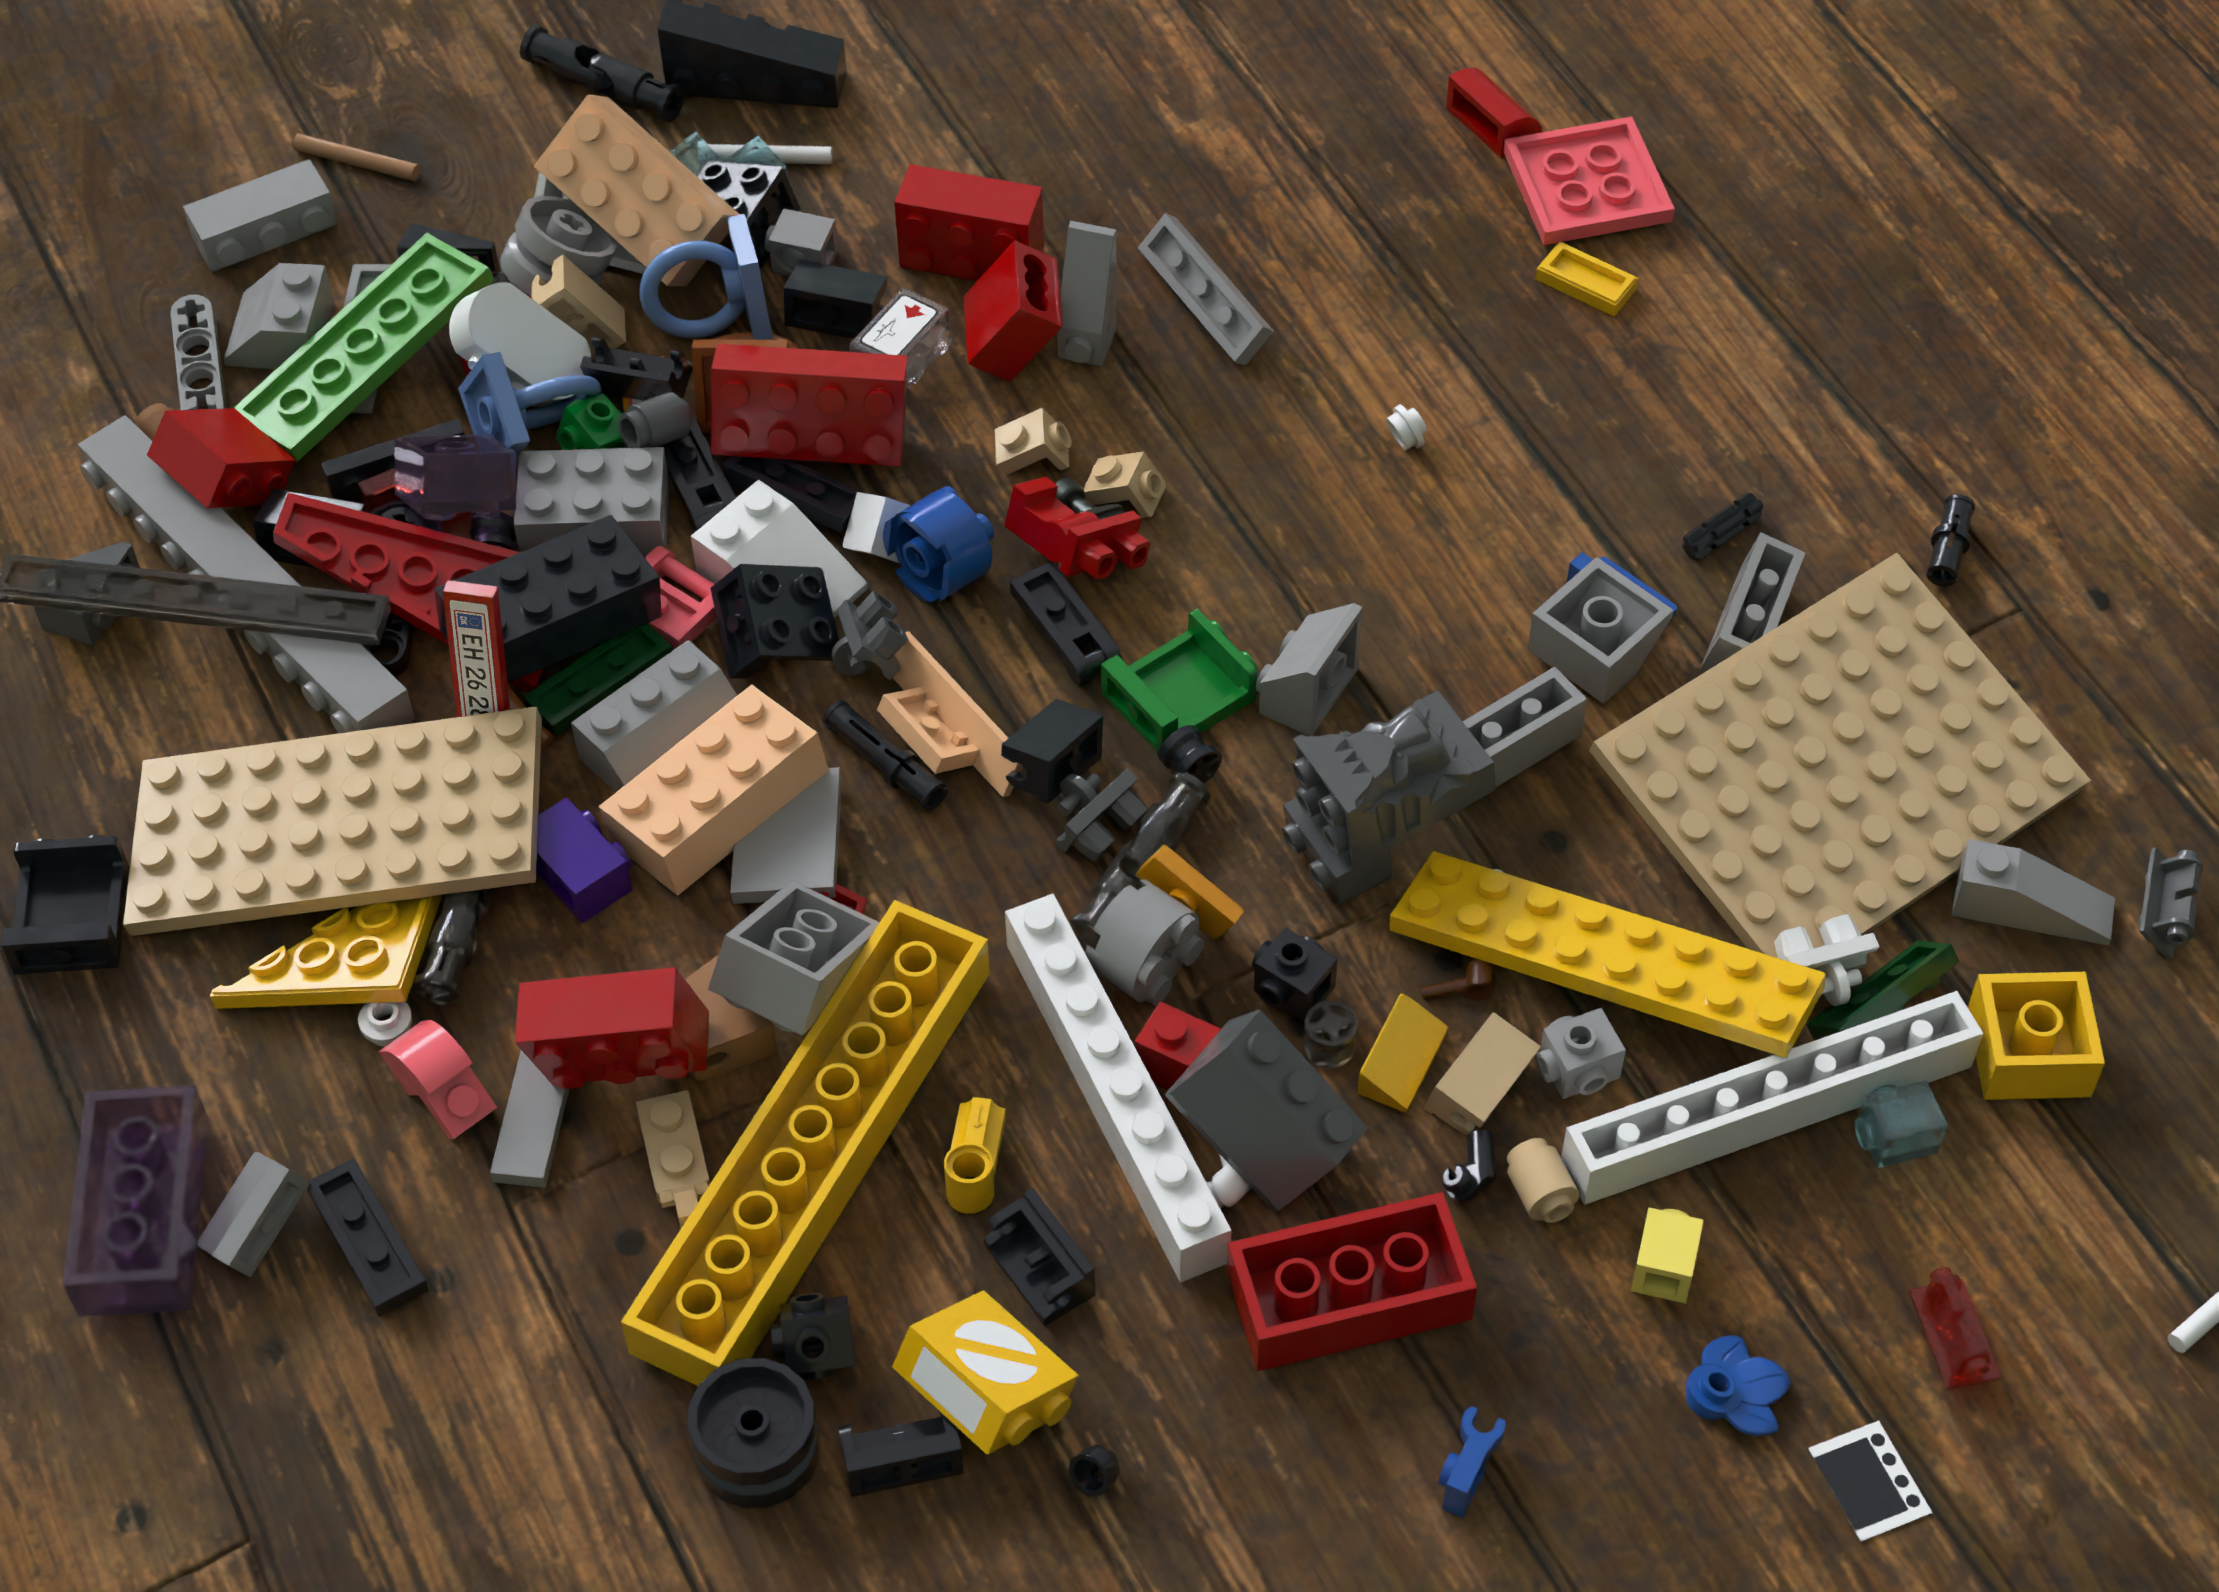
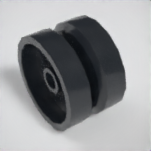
(754, 1432)

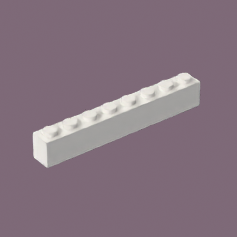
(1118, 1088)
(1768, 1097)

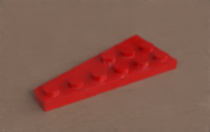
(385, 558)

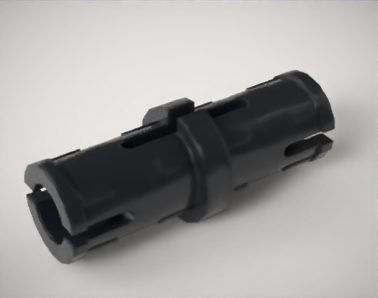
(1945, 560)

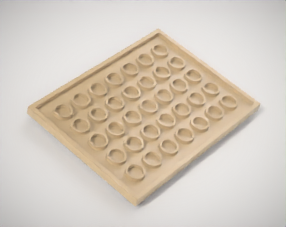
(1839, 762)

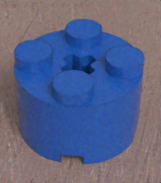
(939, 545)

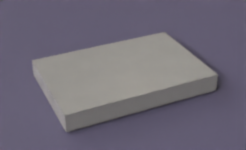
(791, 845)

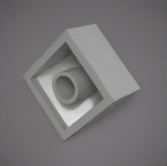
(279, 315)
(1598, 629)
(1312, 669)

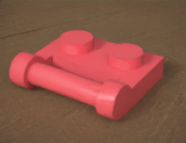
(681, 614)

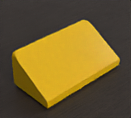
(1401, 1055)

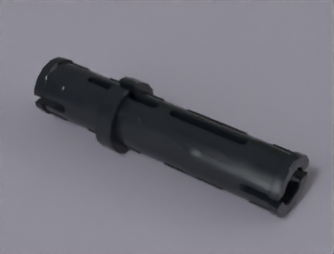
(899, 766)

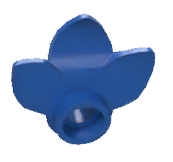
(1736, 1387)

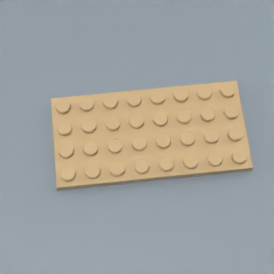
(335, 821)

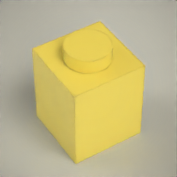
(1667, 1254)

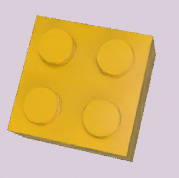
(2036, 1035)

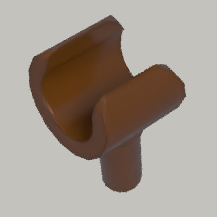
(1476, 985)

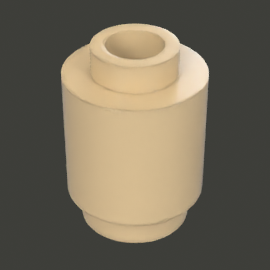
(1542, 1180)

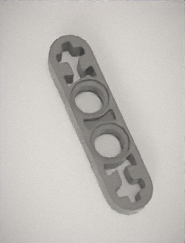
(201, 366)

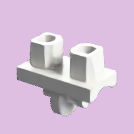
(1839, 958)

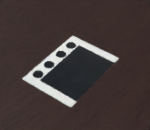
(1870, 1480)

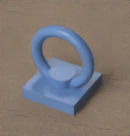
(740, 278)
(501, 410)

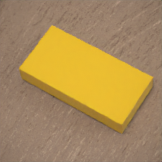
(1586, 278)

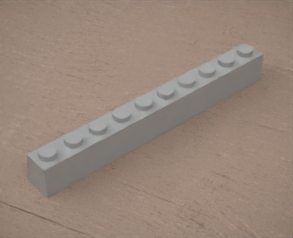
(210, 543)

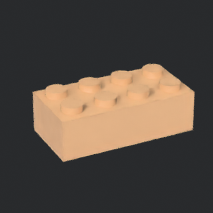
(633, 186)
(714, 788)

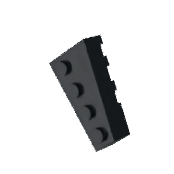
(748, 58)

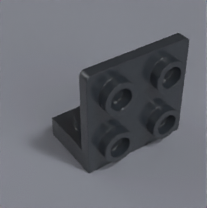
(752, 191)
(773, 615)

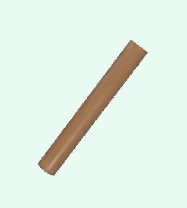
(356, 157)

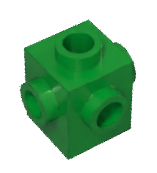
(590, 425)

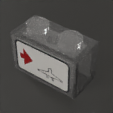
(910, 328)

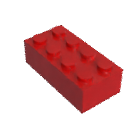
(808, 404)
(1350, 1281)

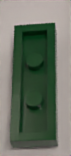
(595, 677)
(1889, 988)

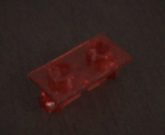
(1954, 1331)

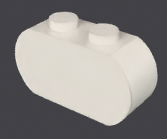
(529, 337)

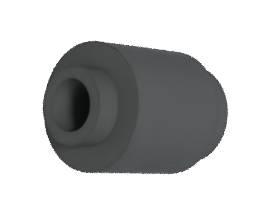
(655, 421)

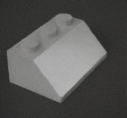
(650, 715)

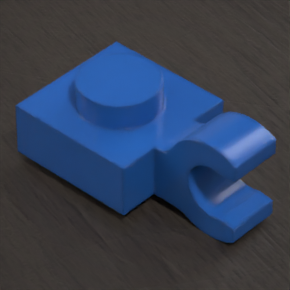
(1465, 1471)

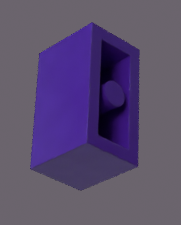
(579, 861)

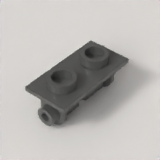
(2166, 916)

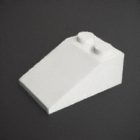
(771, 530)

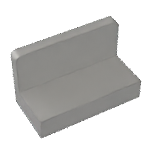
(252, 1213)

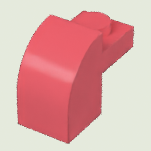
(439, 1071)

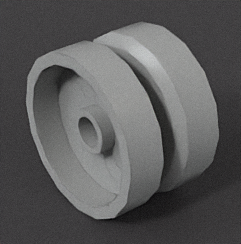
(551, 229)

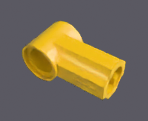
(974, 1154)

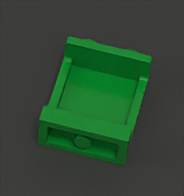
(1183, 683)

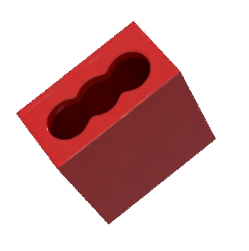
(1012, 311)
(220, 457)

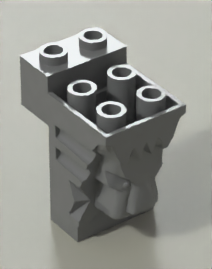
(1378, 790)

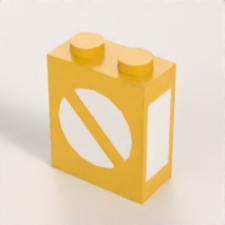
(985, 1372)

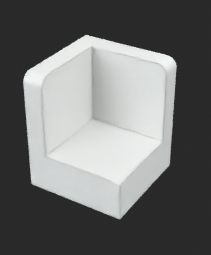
(867, 524)

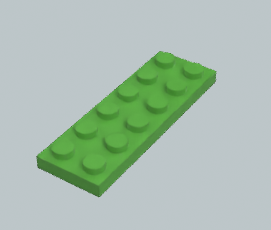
(363, 345)

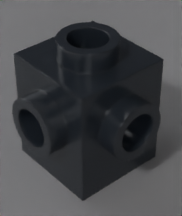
(1293, 973)
(814, 1335)

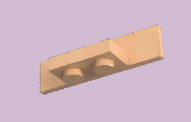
(943, 719)

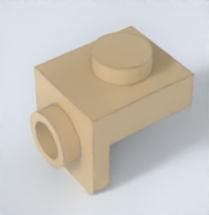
(1031, 440)
(1126, 478)

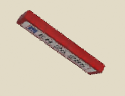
(476, 648)

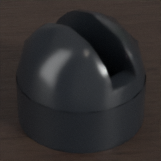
(1086, 1464)

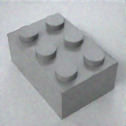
(581, 486)
(790, 956)

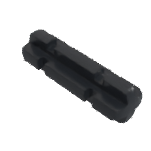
(1722, 526)

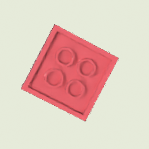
(1588, 180)

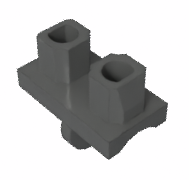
(869, 637)
(1084, 829)

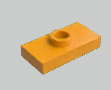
(1192, 889)

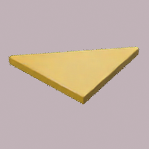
(347, 960)

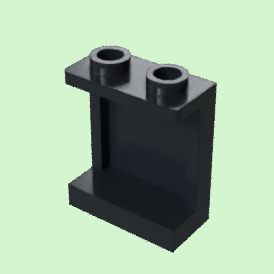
(67, 905)

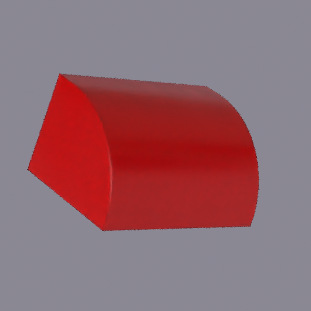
(1487, 109)

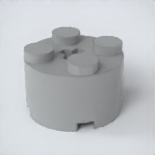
(1145, 942)

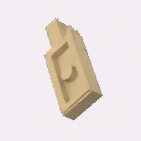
(674, 1151)

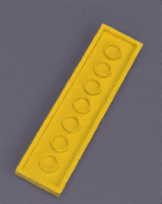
(1609, 953)

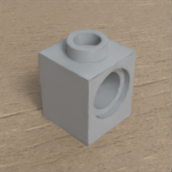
(800, 238)

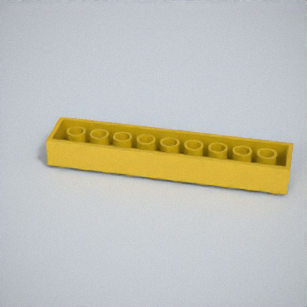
(807, 1146)

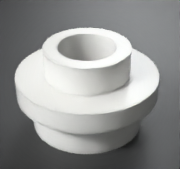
(1407, 427)
(384, 1031)

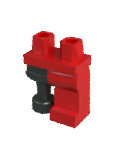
(1073, 531)

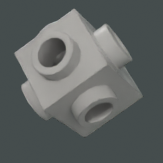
(1580, 1054)

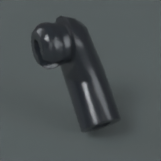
(1477, 1172)

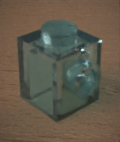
(1900, 1123)

